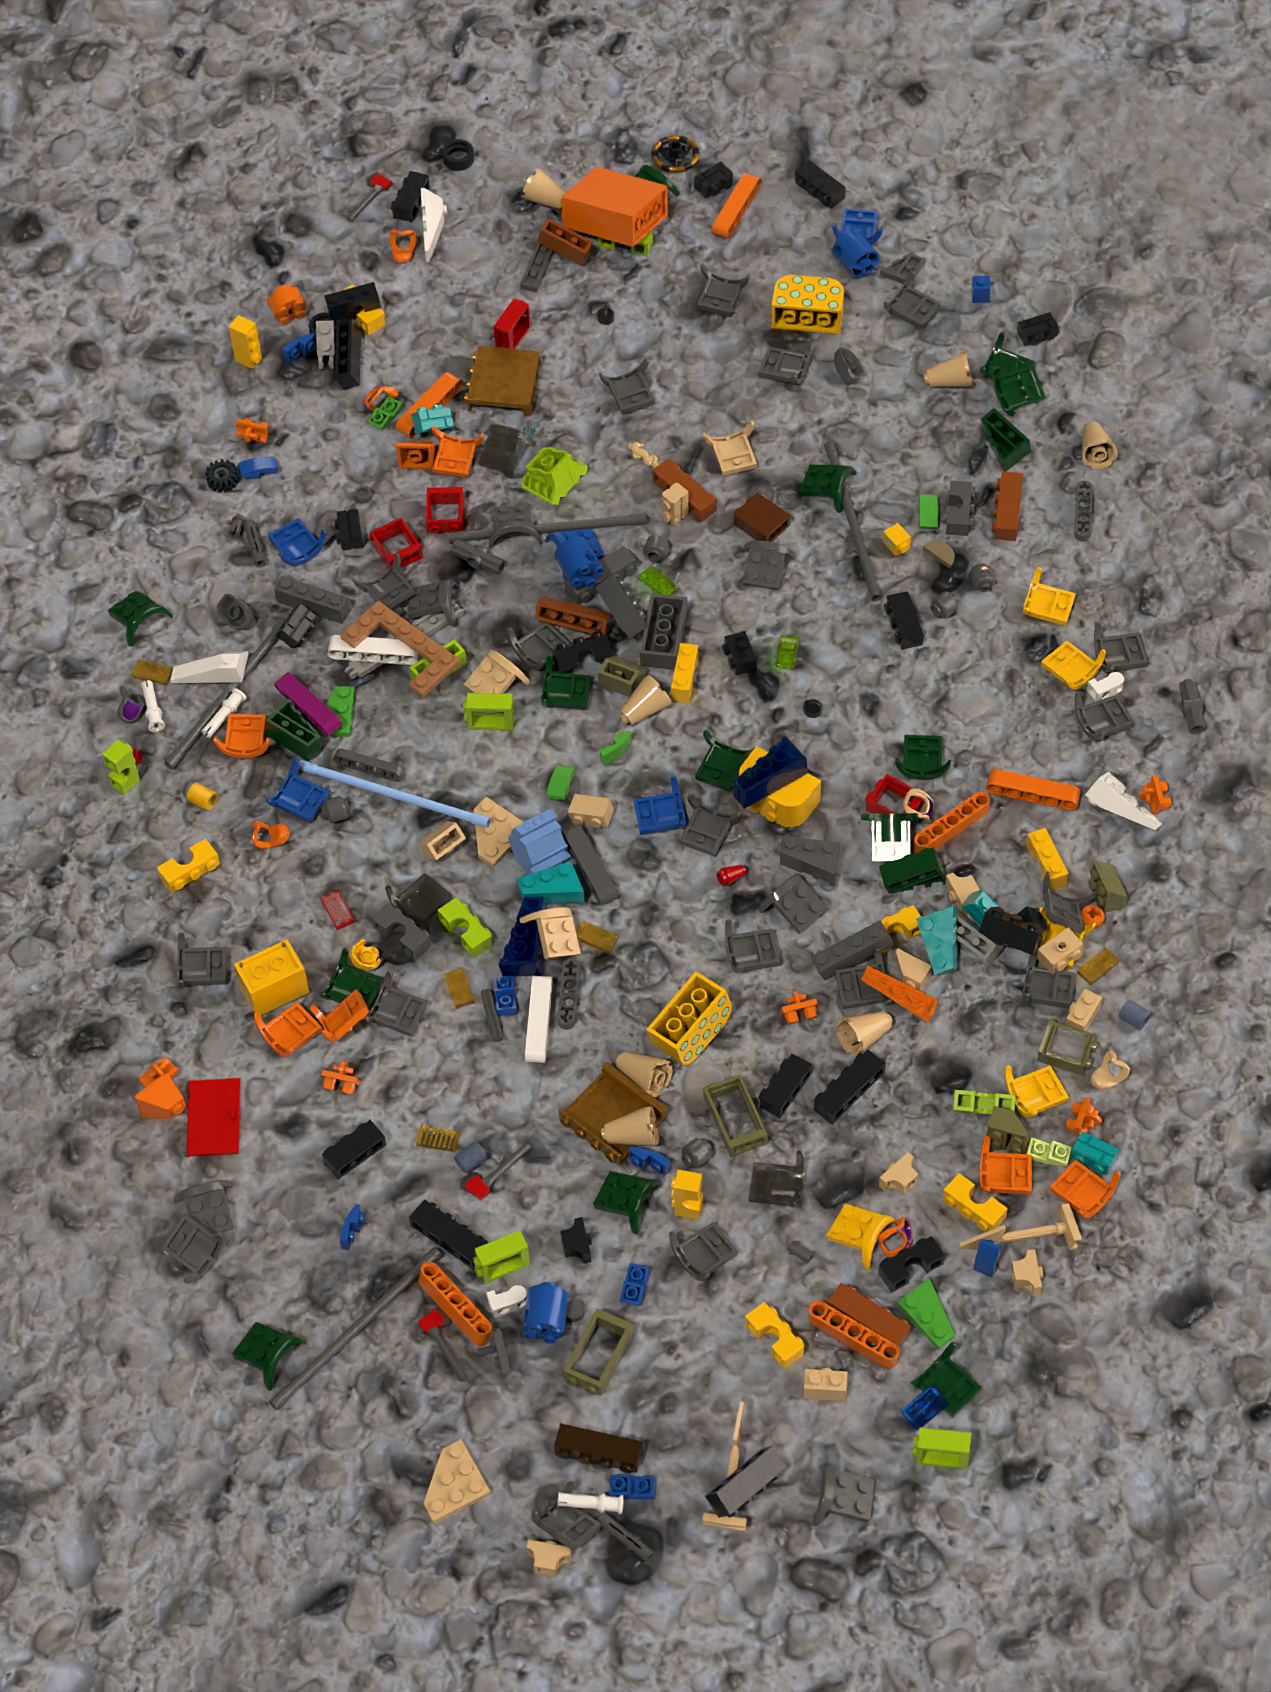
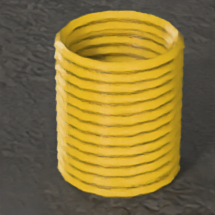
(202, 796)

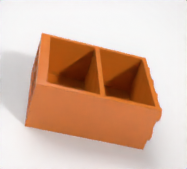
(614, 206)

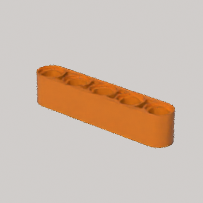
(736, 205)
(439, 393)
(1033, 789)
(955, 816)
(460, 1310)
(848, 1326)

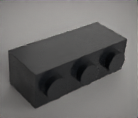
(820, 184)
(409, 196)
(904, 620)
(1012, 930)
(785, 1085)
(353, 1149)

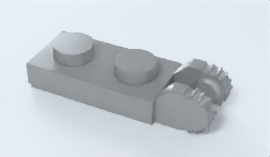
(325, 342)

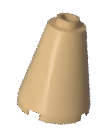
(543, 190)
(950, 373)
(1097, 447)
(644, 701)
(861, 1031)
(645, 1071)
(633, 1129)

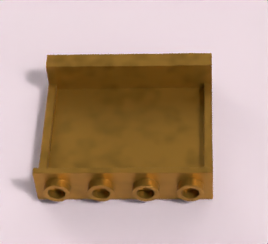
(503, 378)
(603, 1101)

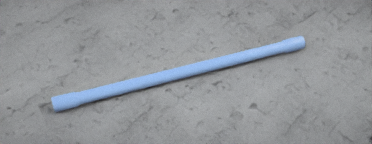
(474, 818)

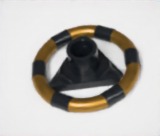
(675, 153)

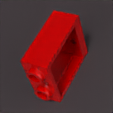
(512, 325)
(436, 495)
(408, 555)
(895, 786)

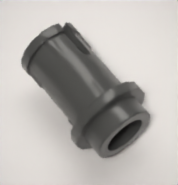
(237, 524)
(800, 1251)

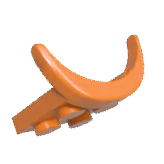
(454, 454)
(244, 736)
(342, 1017)
(288, 1030)
(1004, 1171)
(1084, 1189)

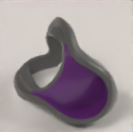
(128, 710)

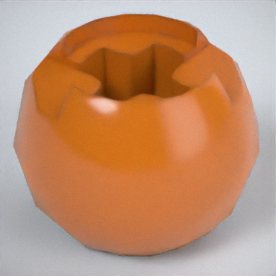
(1092, 910)

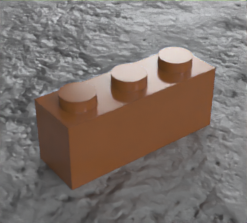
(565, 242)

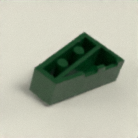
(1005, 439)
(292, 731)
(913, 870)

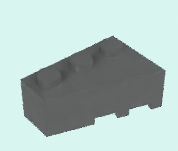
(811, 856)

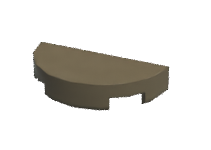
(941, 552)

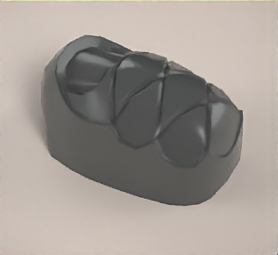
(847, 366)
(235, 612)

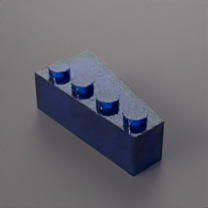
(770, 773)

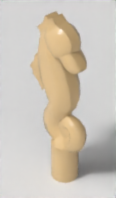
(639, 453)

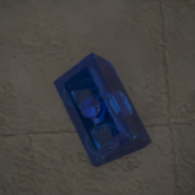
(924, 1407)

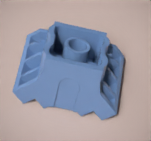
(539, 843)

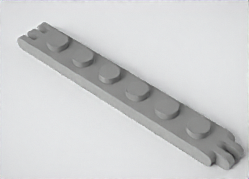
(427, 624)

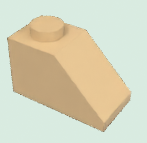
(912, 970)

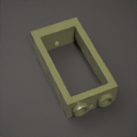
(745, 1142)
(612, 1324)

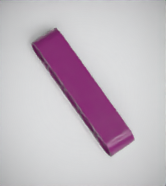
(308, 704)

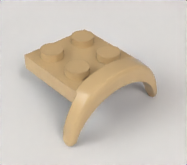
(733, 451)
(494, 675)
(556, 932)

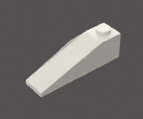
(433, 220)
(214, 669)
(1111, 796)

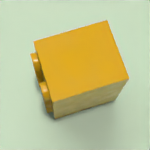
(272, 978)

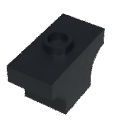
(577, 1241)

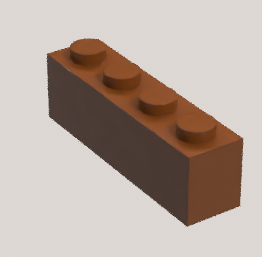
(700, 501)
(1008, 505)
(573, 616)
(870, 1315)

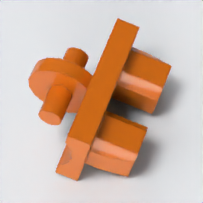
(252, 431)
(1153, 794)
(807, 1007)
(157, 1070)
(331, 1078)
(1086, 1118)

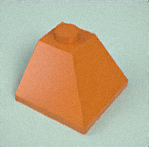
(416, 454)
(160, 1099)

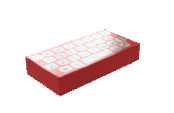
(337, 910)

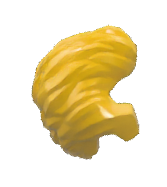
(364, 957)

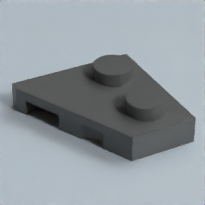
(901, 267)

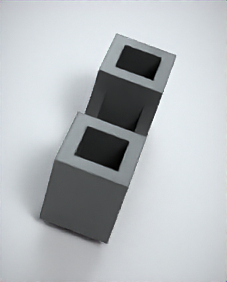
(958, 519)
(391, 920)

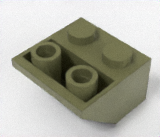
(621, 675)
(1107, 887)
(1007, 1131)

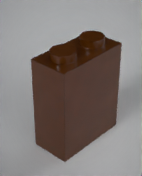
(761, 518)

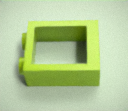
(489, 702)
(501, 1257)
(942, 1448)

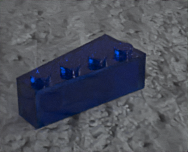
(524, 950)

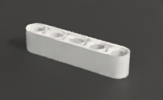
(373, 650)
(538, 1019)

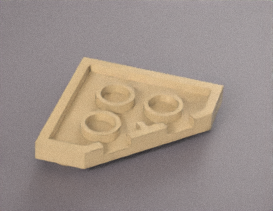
(494, 841)
(454, 1483)

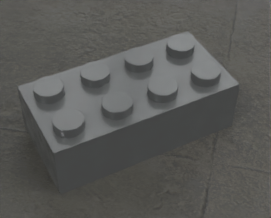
(664, 631)

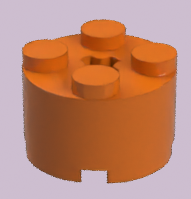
(287, 304)

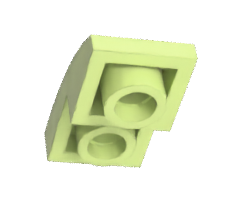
(1049, 1153)

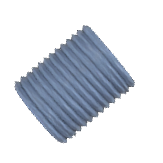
(1134, 1015)
(470, 1157)

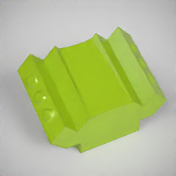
(552, 474)

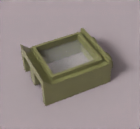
(1067, 1048)

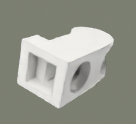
(1106, 687)
(507, 1301)

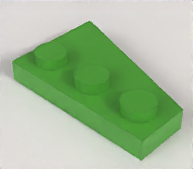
(341, 704)
(927, 1314)

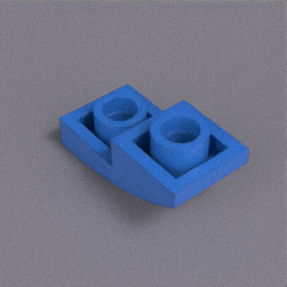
(300, 345)
(253, 467)
(505, 995)
(645, 1157)
(351, 1225)
(987, 1257)
(635, 1284)
(633, 1487)

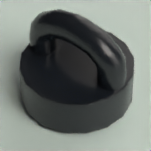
(605, 315)
(812, 708)

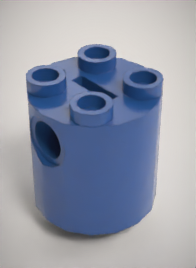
(855, 253)
(578, 562)
(545, 1312)

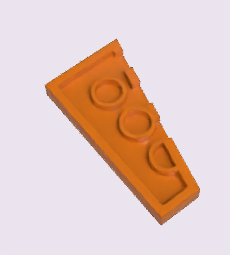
(901, 993)

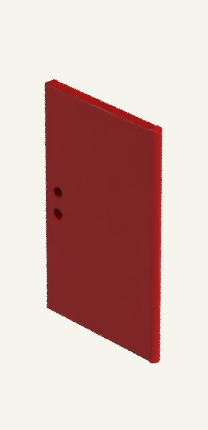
(211, 1116)

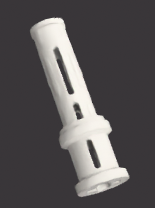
(228, 707)
(153, 712)
(600, 1502)

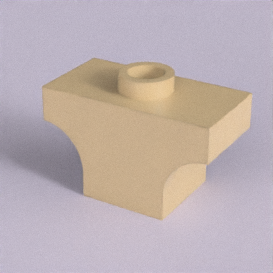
(960, 888)
(900, 1175)
(1027, 1273)
(548, 1556)

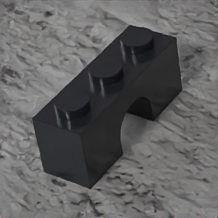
(341, 301)
(565, 654)
(924, 1253)

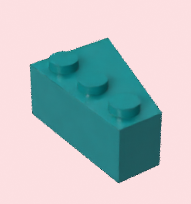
(555, 884)
(940, 939)

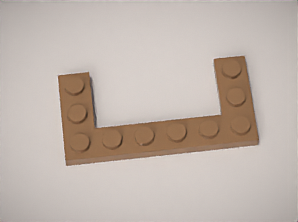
(441, 660)

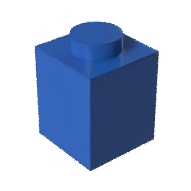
(980, 289)

